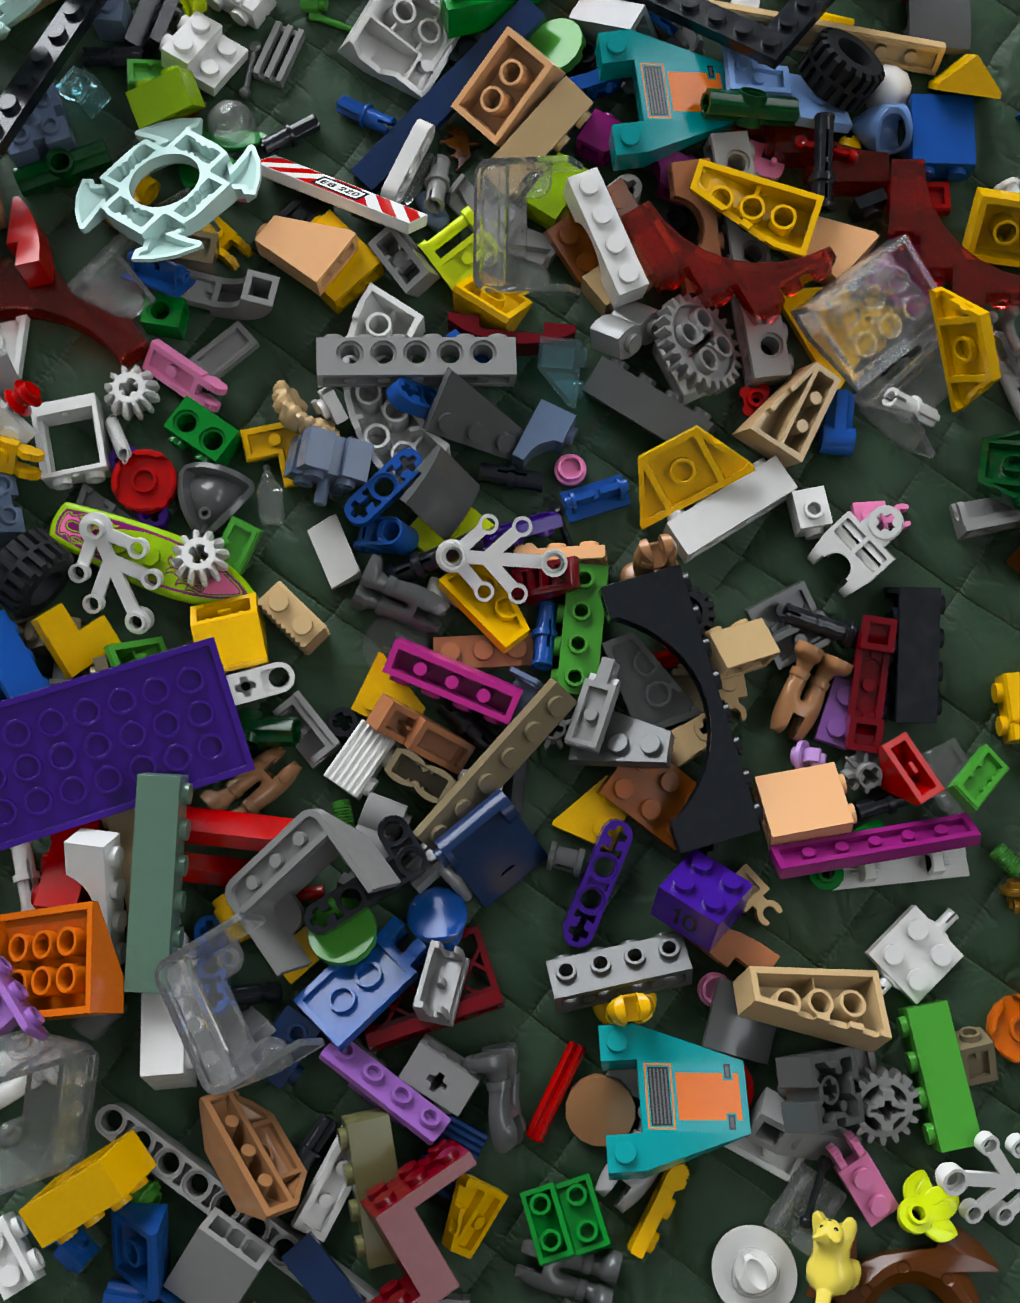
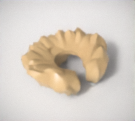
(293, 410)

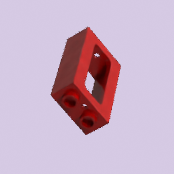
(226, 830)

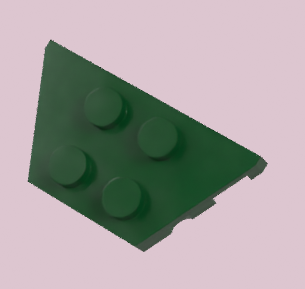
(1000, 468)

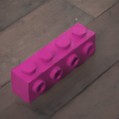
(452, 680)

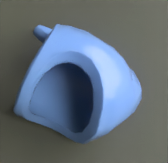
(878, 127)

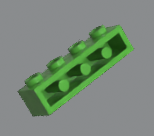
(581, 630)

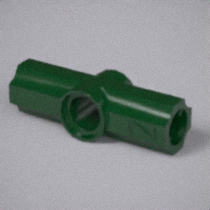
(749, 107)
(46, 173)
(269, 729)

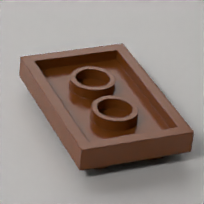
(573, 242)
(649, 797)

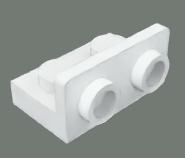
(18, 1260)

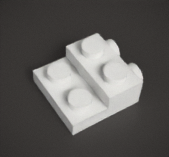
(204, 51)

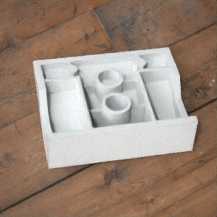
(400, 44)

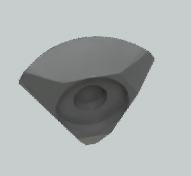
(211, 494)

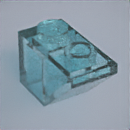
(560, 365)

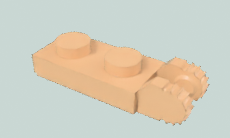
(588, 551)

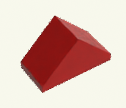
(907, 772)

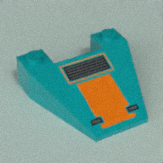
(667, 96)
(687, 1100)

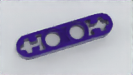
(602, 884)

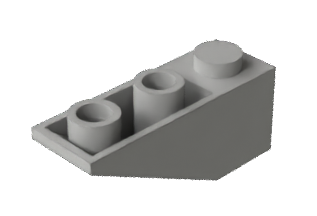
(769, 1132)

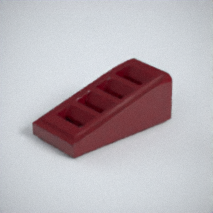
(546, 591)

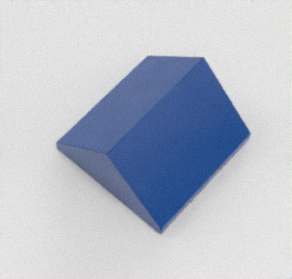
(142, 1246)

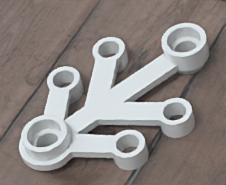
(495, 558)
(114, 568)
(955, 1180)

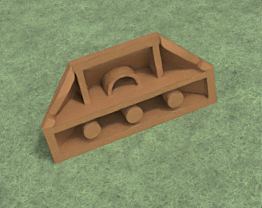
(251, 1155)

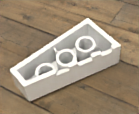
(162, 1053)

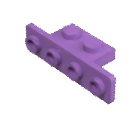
(15, 1008)
(386, 1091)

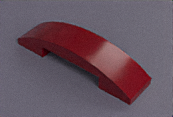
(526, 343)
(869, 684)

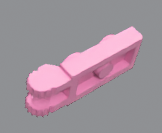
(183, 375)
(863, 1181)

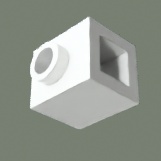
(809, 512)

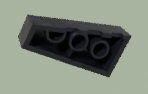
(915, 658)

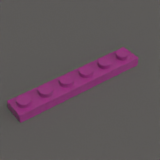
(874, 845)

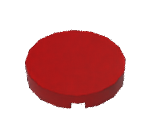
(144, 482)

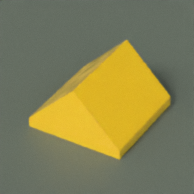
(967, 77)
(495, 309)

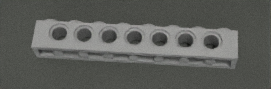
(757, 367)

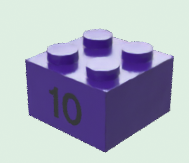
(701, 899)

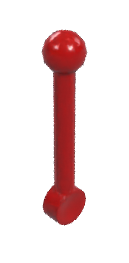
(801, 142)

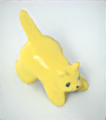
(830, 1267)

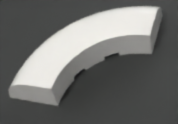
(369, 407)

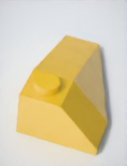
(765, 208)

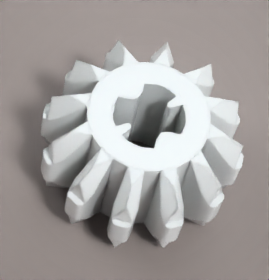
(127, 384)
(196, 546)

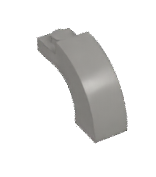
(233, 298)

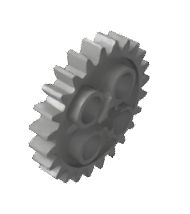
(712, 364)

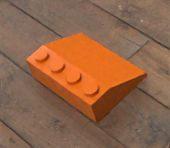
(64, 960)

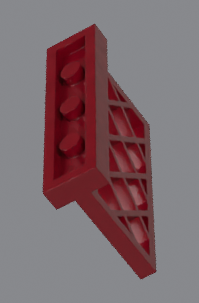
(470, 1005)

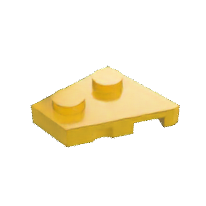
(379, 682)
(588, 816)
(471, 1214)

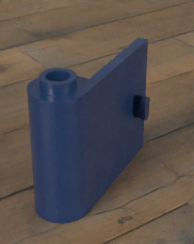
(490, 848)

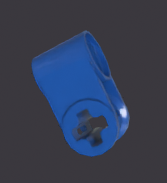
(386, 536)

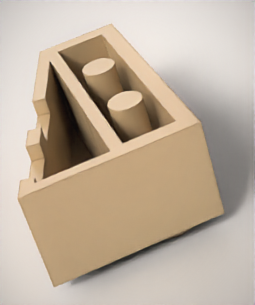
(791, 415)

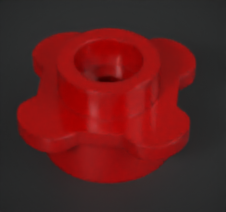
(748, 394)

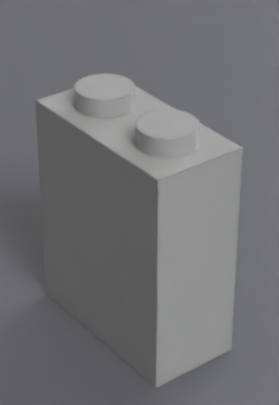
(218, 1262)

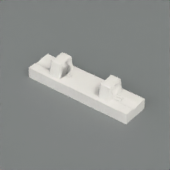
(906, 870)

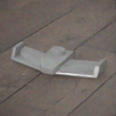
(538, 247)

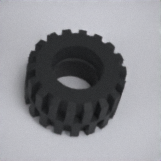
(841, 69)
(32, 572)

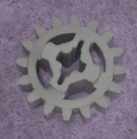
(883, 1107)

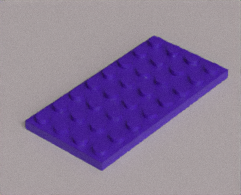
(80, 743)

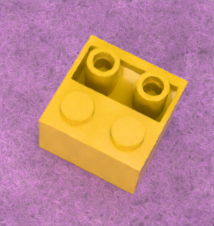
(237, 630)

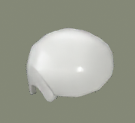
(893, 89)

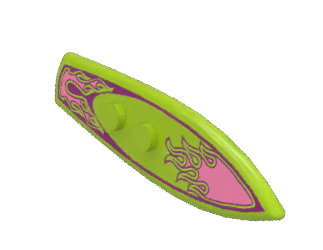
(66, 532)

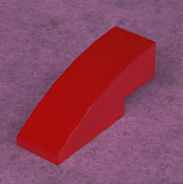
(29, 246)

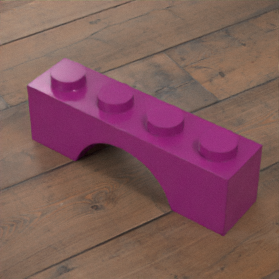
(594, 146)

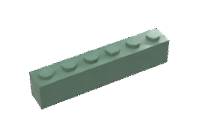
(156, 876)

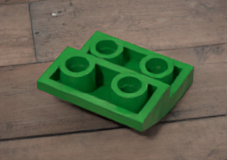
(565, 1220)

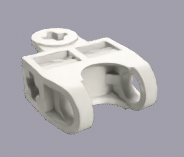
(862, 566)
(259, 682)

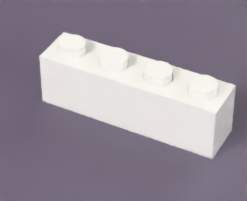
(729, 508)

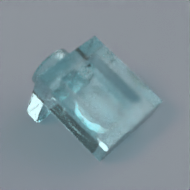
(84, 90)

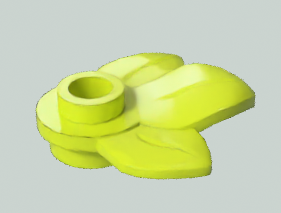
(932, 1206)

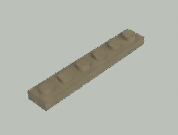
(499, 760)

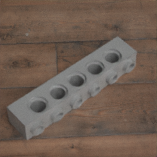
(367, 372)

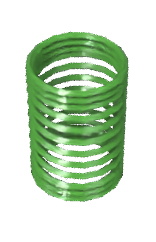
(341, 804)
(1011, 861)

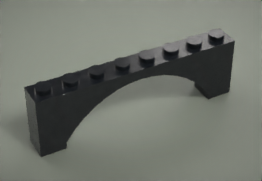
(721, 799)

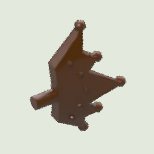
(459, 144)

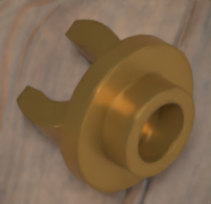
(1011, 890)

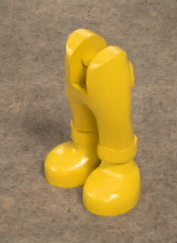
(627, 1008)

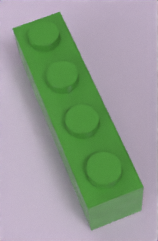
(939, 1075)

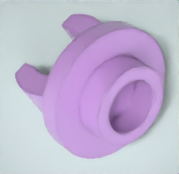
(804, 756)

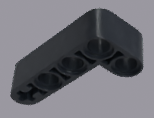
(397, 851)

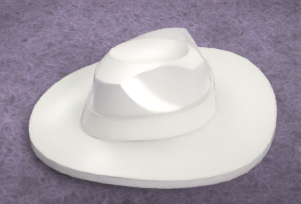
(753, 1267)

